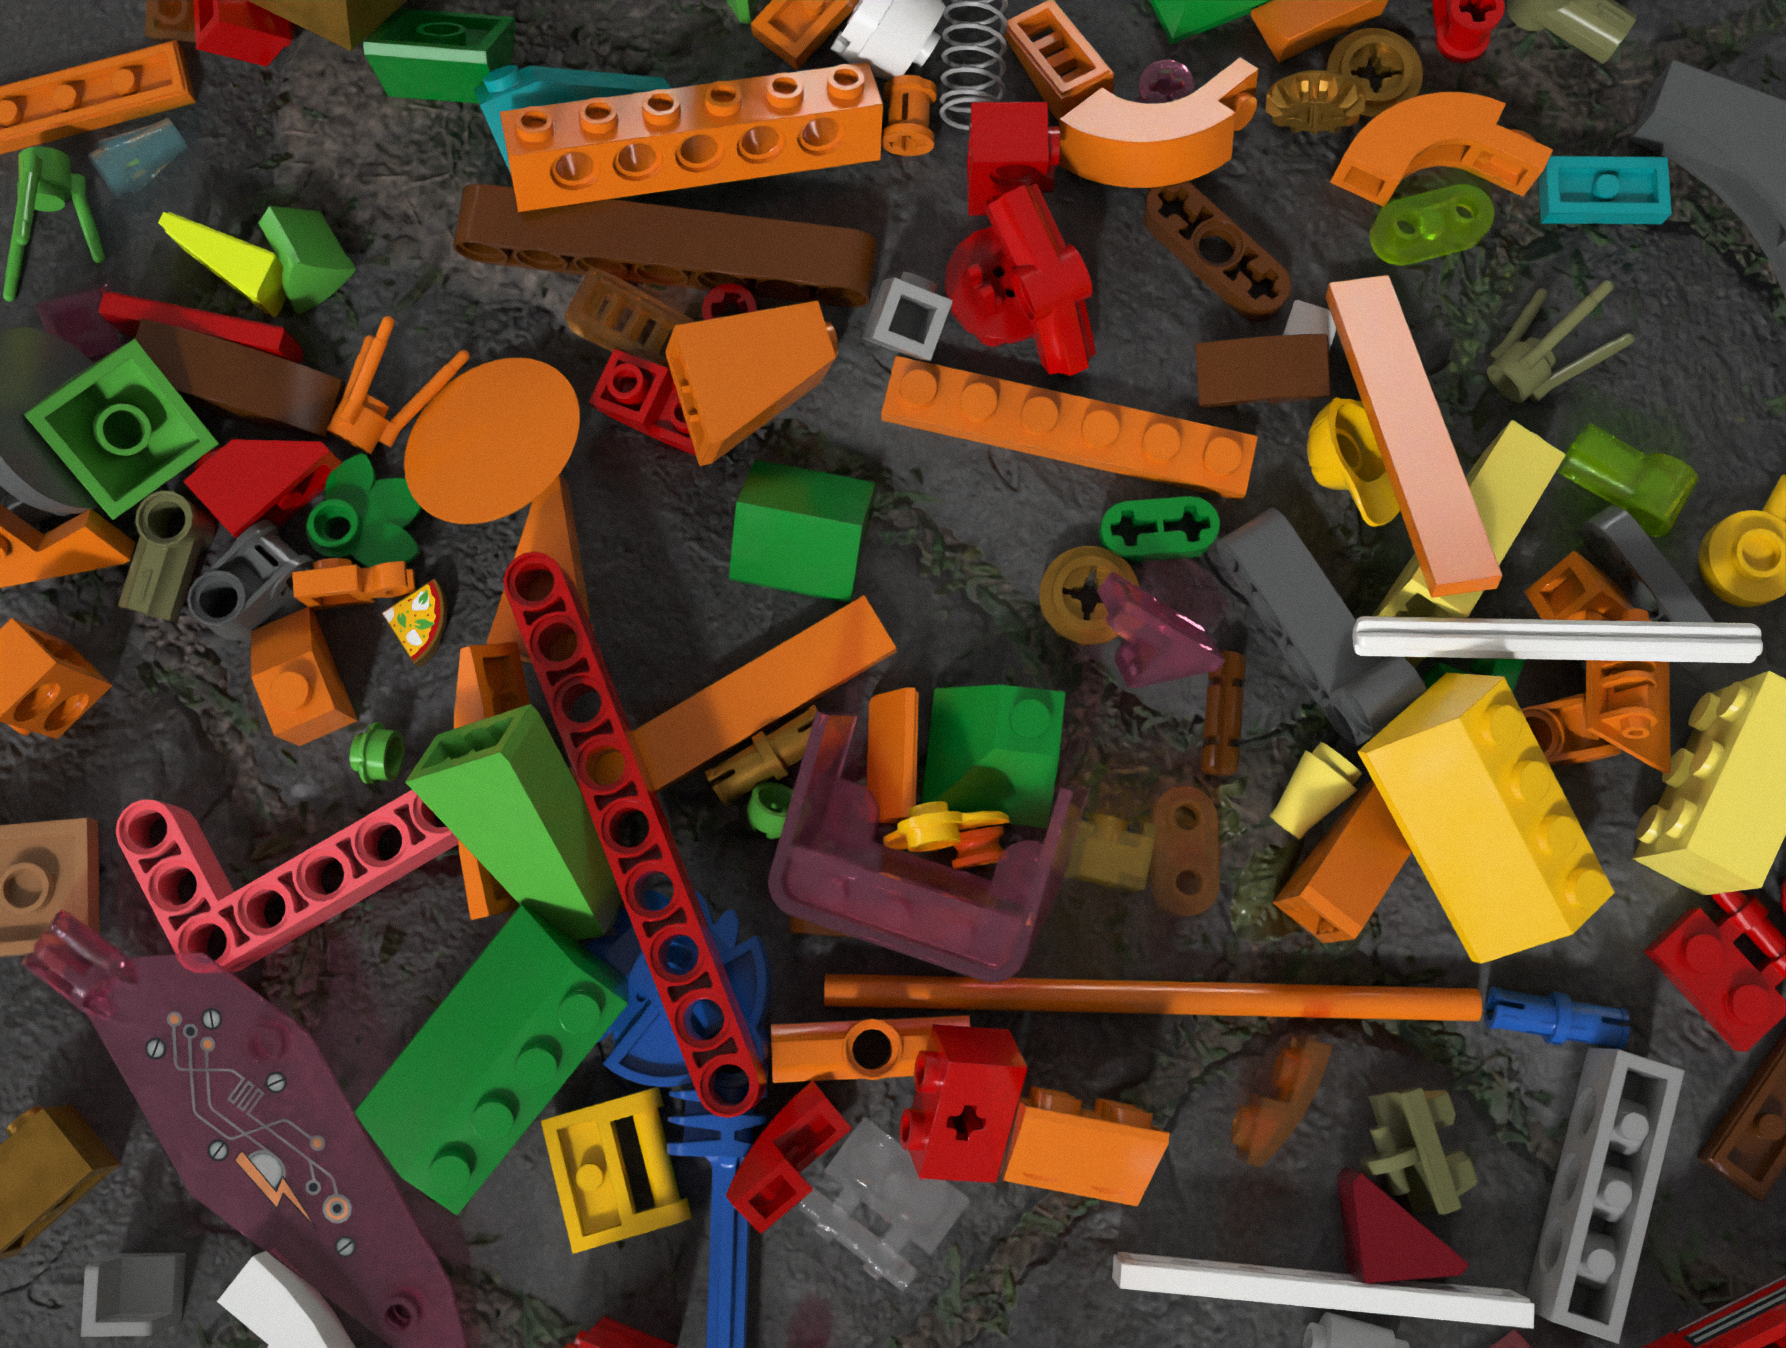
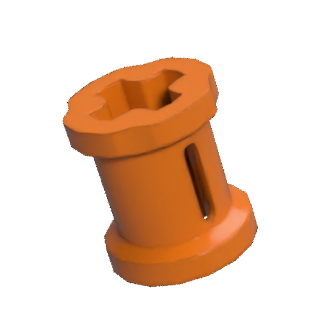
(908, 115)

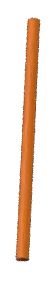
(1153, 997)

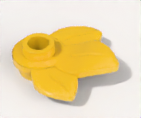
(935, 827)

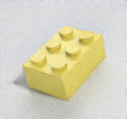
(1724, 792)

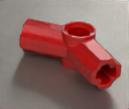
(1046, 279)

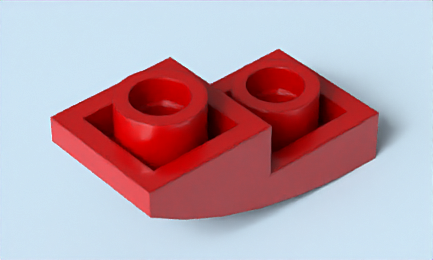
(643, 399)

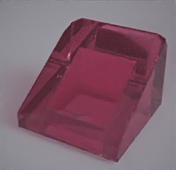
(77, 321)

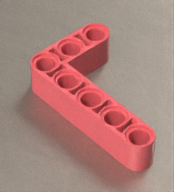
(297, 880)

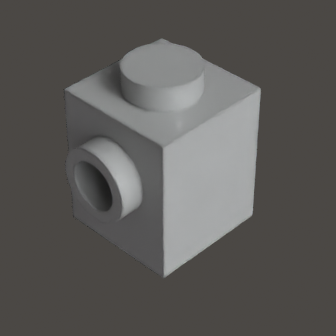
(907, 316)

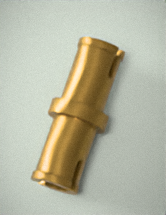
(763, 759)

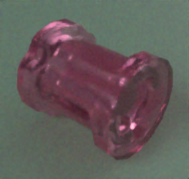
(1164, 80)

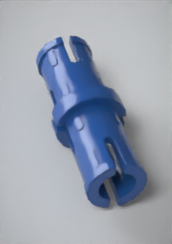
(1556, 1018)

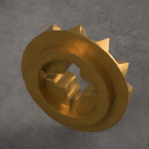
(1392, 59)
(1315, 102)
(1069, 574)

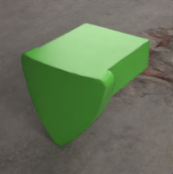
(308, 252)

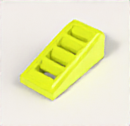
(240, 264)

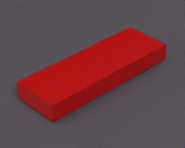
(126, 313)

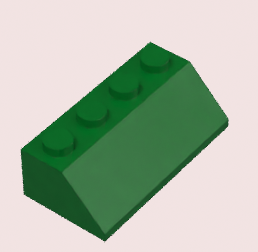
(491, 1057)

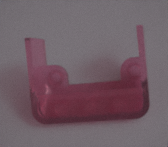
(953, 919)

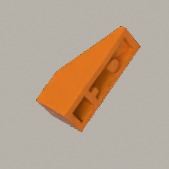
(549, 531)

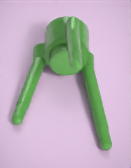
(45, 186)

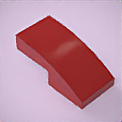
(771, 1174)

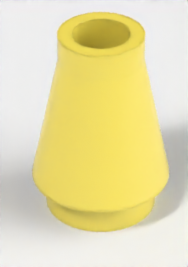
(1315, 789)

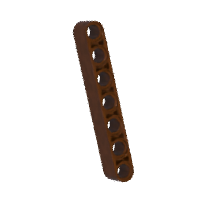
(670, 246)

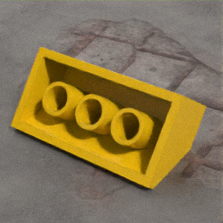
(1486, 817)

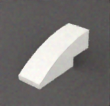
(282, 1307)

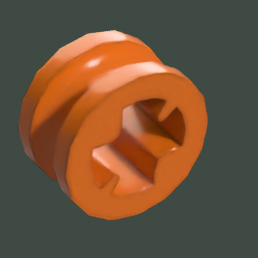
(978, 847)

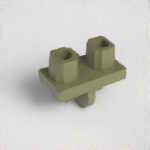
(1412, 1152)

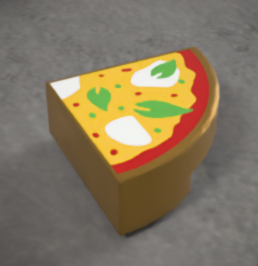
(420, 621)

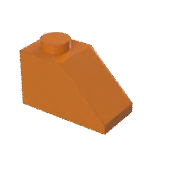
(298, 679)

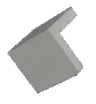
(133, 1294)

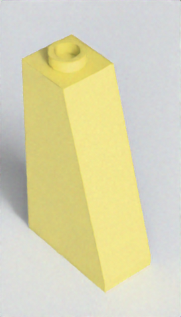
(1505, 490)

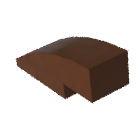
(242, 380)

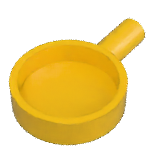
(1746, 553)

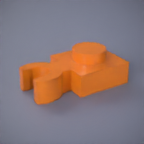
(342, 584)

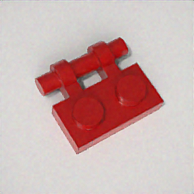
(1717, 977)

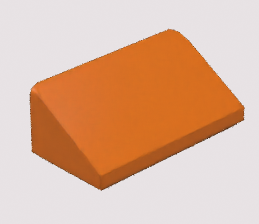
(1302, 24)
(893, 752)

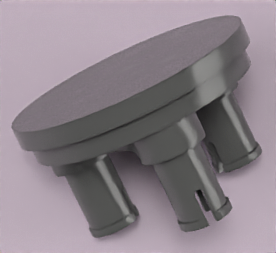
(33, 474)

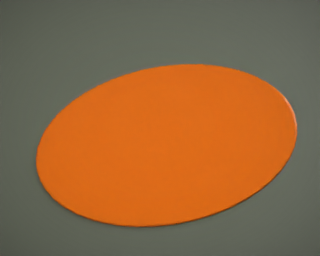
(492, 440)

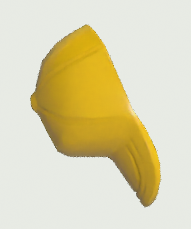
(1348, 458)

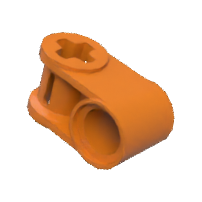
(1563, 732)

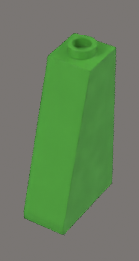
(522, 817)

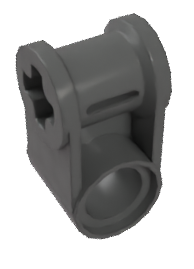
(252, 577)

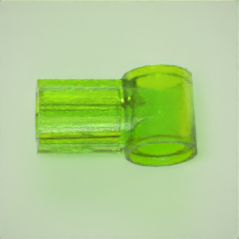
(1646, 486)

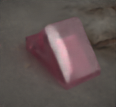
(1159, 639)

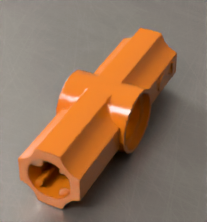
(825, 1048)

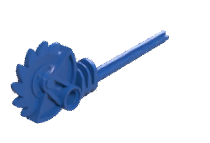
(651, 1056)

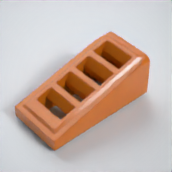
(1073, 88)

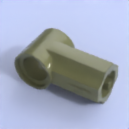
(1589, 25)
(162, 564)

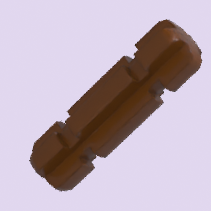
(1224, 716)

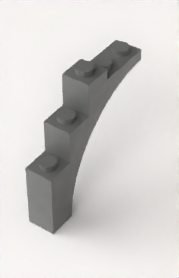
(1729, 142)

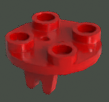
(980, 296)

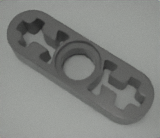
(1641, 570)

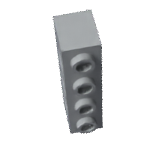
(1604, 1192)

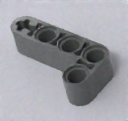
(1316, 629)

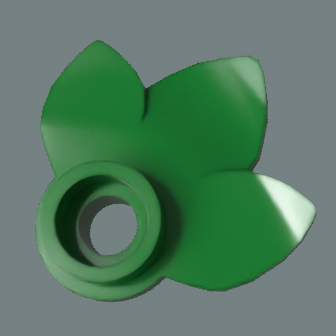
(376, 514)

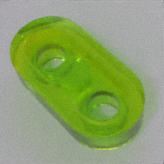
(1435, 222)

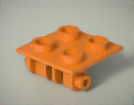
(1630, 702)

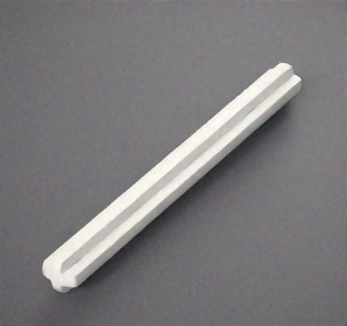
(1557, 639)

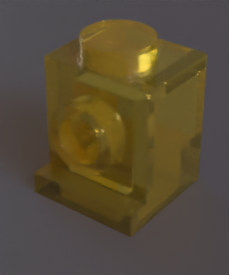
(1110, 854)

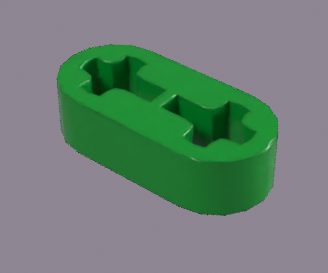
(1157, 515)

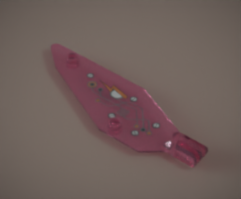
(257, 1127)

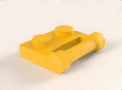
(594, 1176)

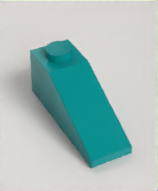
(541, 86)

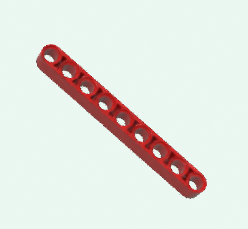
(609, 805)

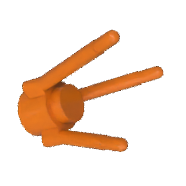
(360, 416)

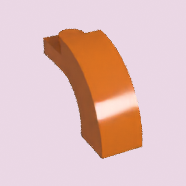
(1434, 132)
(1160, 142)

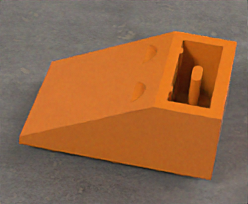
(1081, 1150)

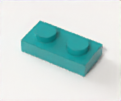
(1604, 190)

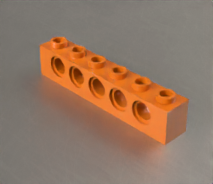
(692, 136)

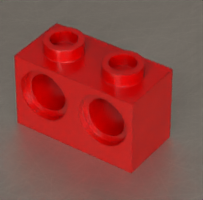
(1009, 149)

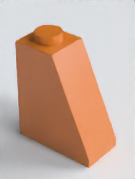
(746, 371)
(1347, 870)

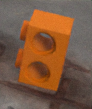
(44, 681)

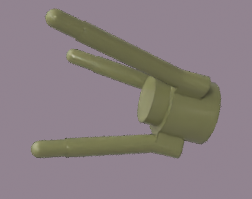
(1525, 367)

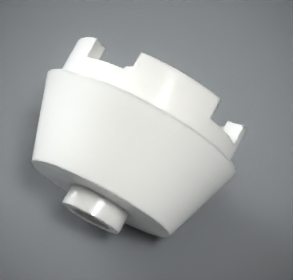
(890, 35)

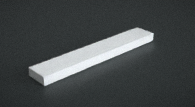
(1321, 1290)

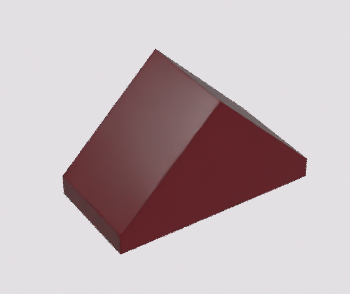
(1385, 1239)

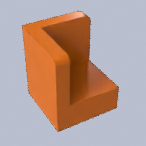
(1576, 588)

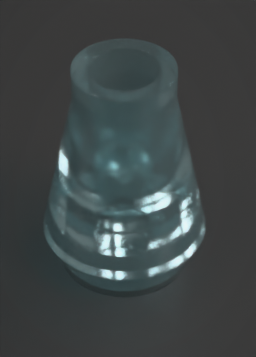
(137, 157)

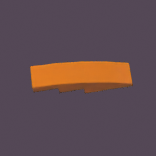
(487, 685)

